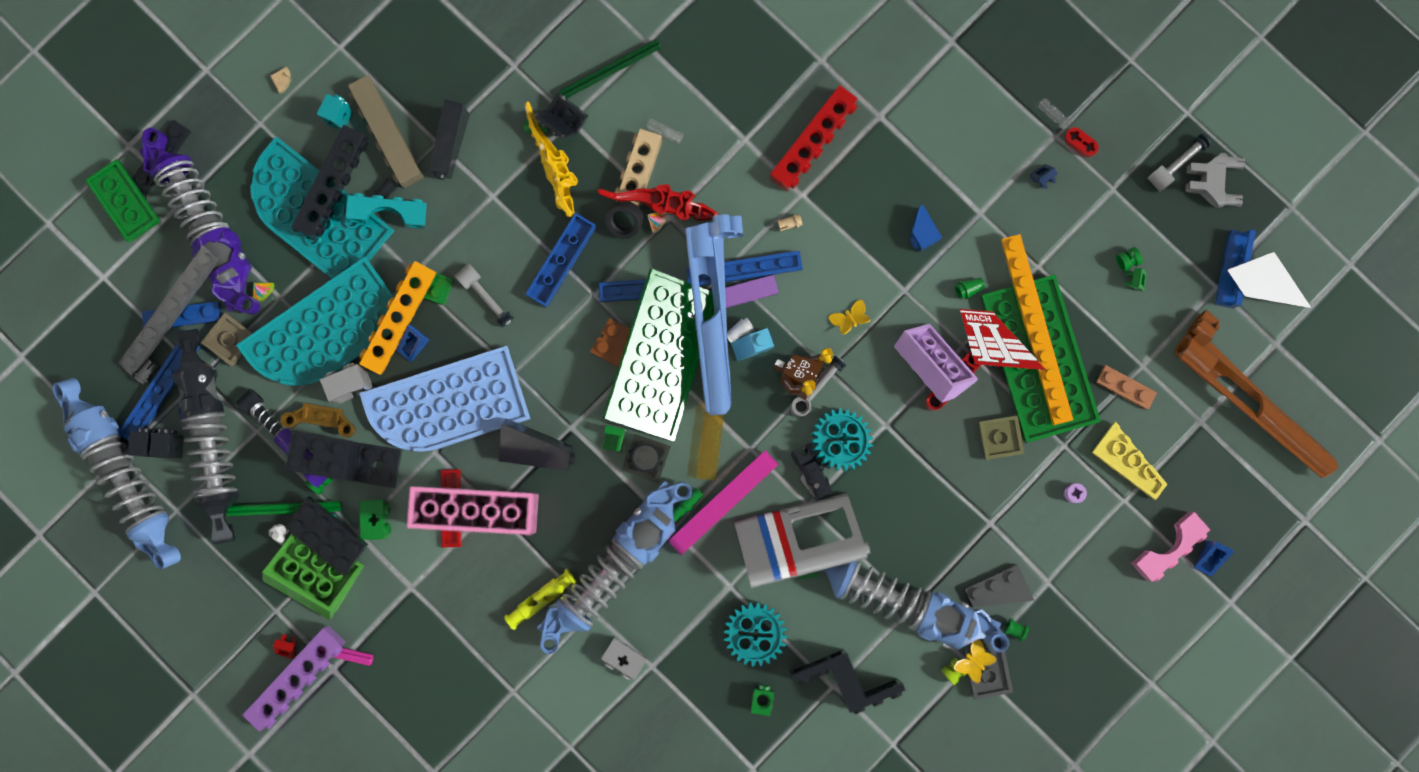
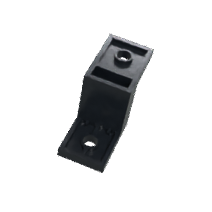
(343, 459)
(847, 682)

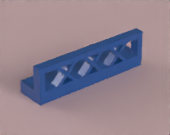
(1237, 252)

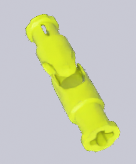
(543, 596)

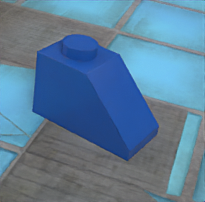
(923, 231)

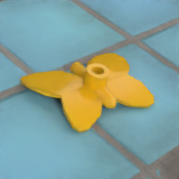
(846, 321)
(976, 661)

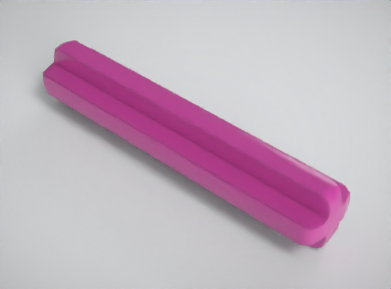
(352, 655)

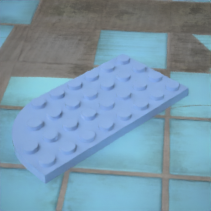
(448, 403)

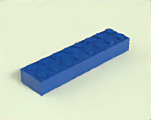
(561, 260)

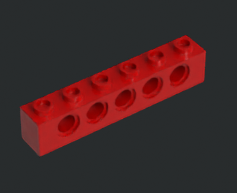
(840, 98)

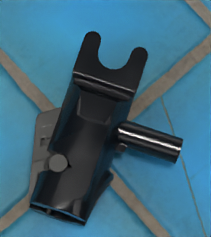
(812, 472)

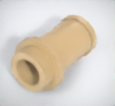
(790, 222)

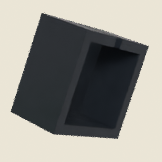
(156, 443)

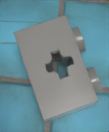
(635, 659)

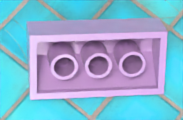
(935, 362)

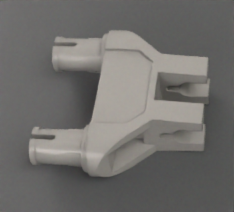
(1213, 180)

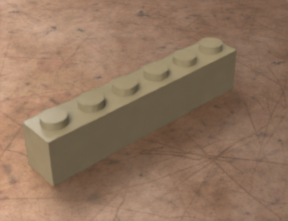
(386, 132)

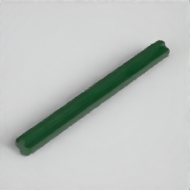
(610, 68)

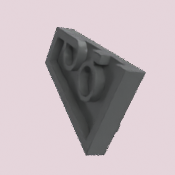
(1000, 588)

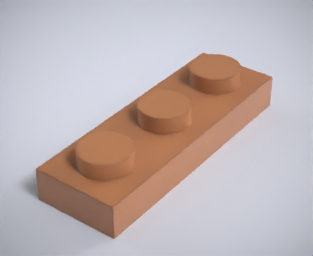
(1126, 387)

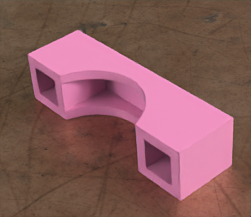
(1188, 532)

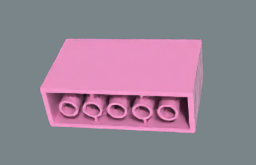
(473, 510)

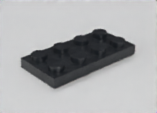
(326, 536)

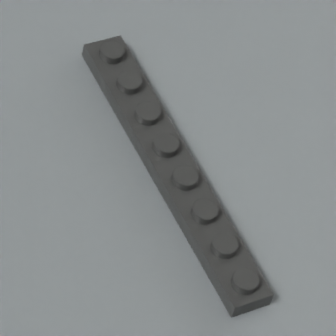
(169, 309)

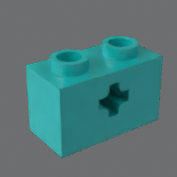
(335, 111)

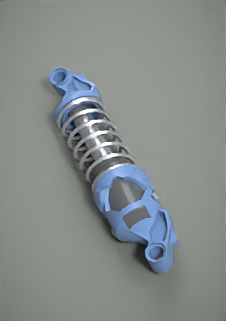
(632, 547)
(927, 613)

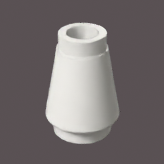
(740, 330)

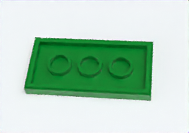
(122, 200)

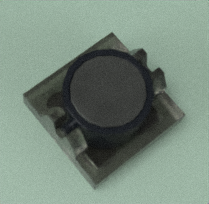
(646, 458)

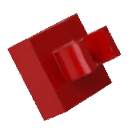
(284, 648)

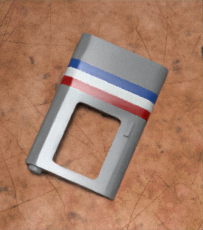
(772, 548)

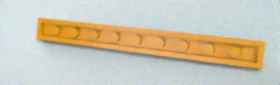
(1036, 329)

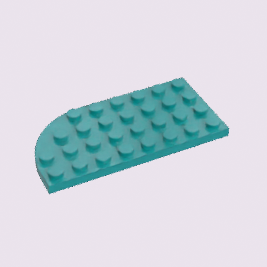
(278, 192)
(321, 329)

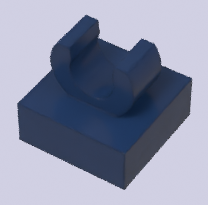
(1044, 174)

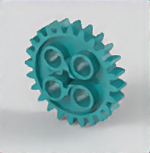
(839, 422)
(753, 652)

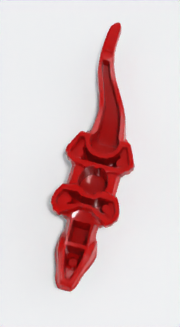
(665, 200)

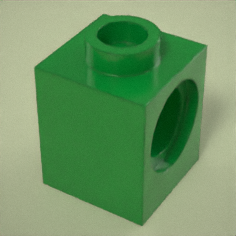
(762, 709)

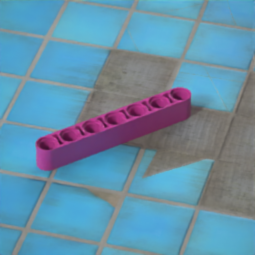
(723, 502)

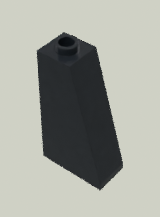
(449, 139)
(532, 448)

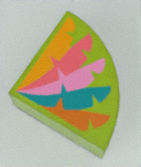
(262, 290)

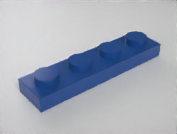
(192, 314)

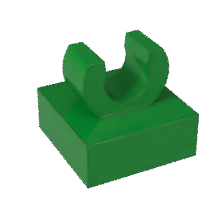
(1139, 279)

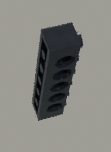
(328, 172)

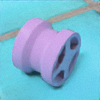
(1071, 493)

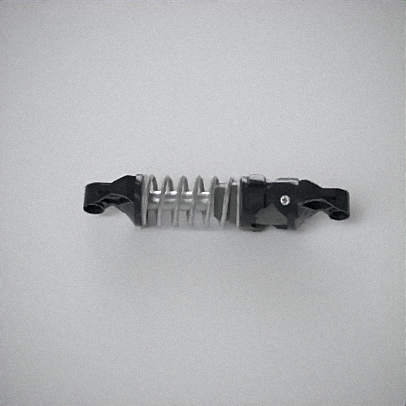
(202, 417)

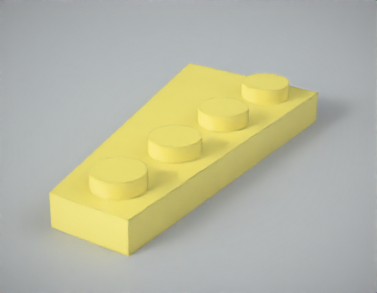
(1123, 457)

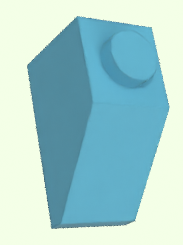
(752, 344)

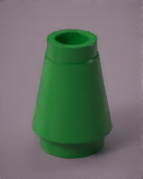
(968, 288)

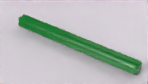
(284, 508)

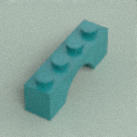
(362, 208)

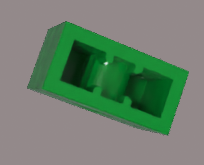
(374, 509)

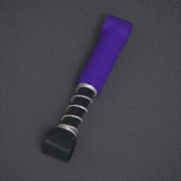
(252, 404)

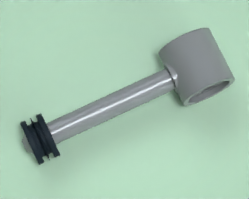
(1163, 176)
(469, 278)
(836, 364)

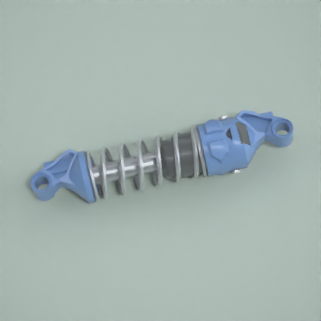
(98, 441)

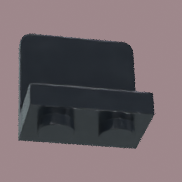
(562, 117)

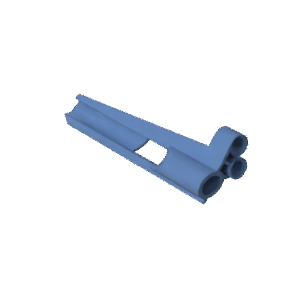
(707, 257)

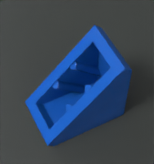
(411, 343)
(1212, 557)

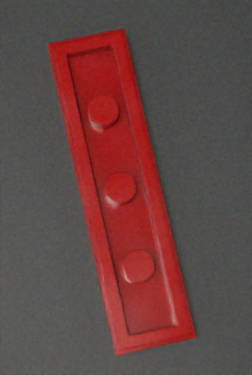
(451, 480)

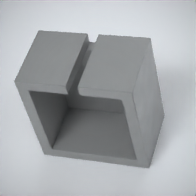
(341, 385)

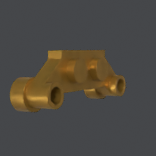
(319, 416)

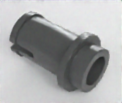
(144, 373)

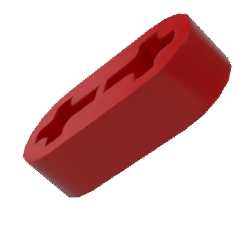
(1083, 138)

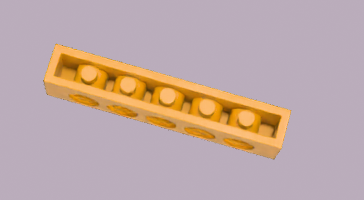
(367, 356)

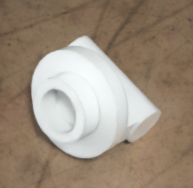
(278, 533)

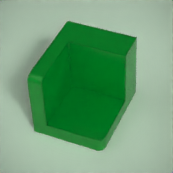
(613, 438)

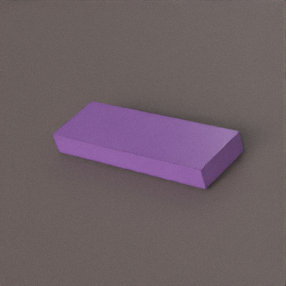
(751, 291)

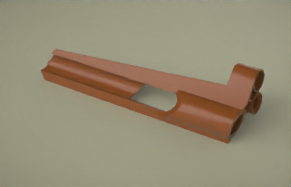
(1209, 363)

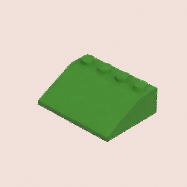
(309, 578)

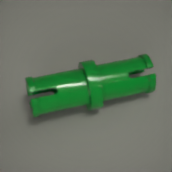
(686, 505)

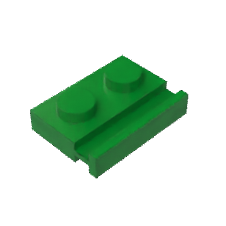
(438, 290)

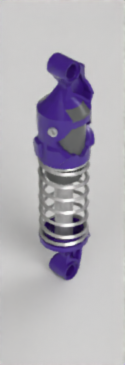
(233, 268)

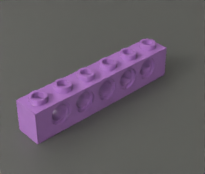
(257, 712)

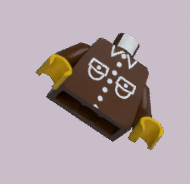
(802, 372)

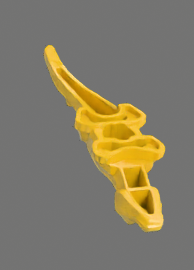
(554, 165)

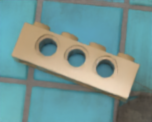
(646, 140)

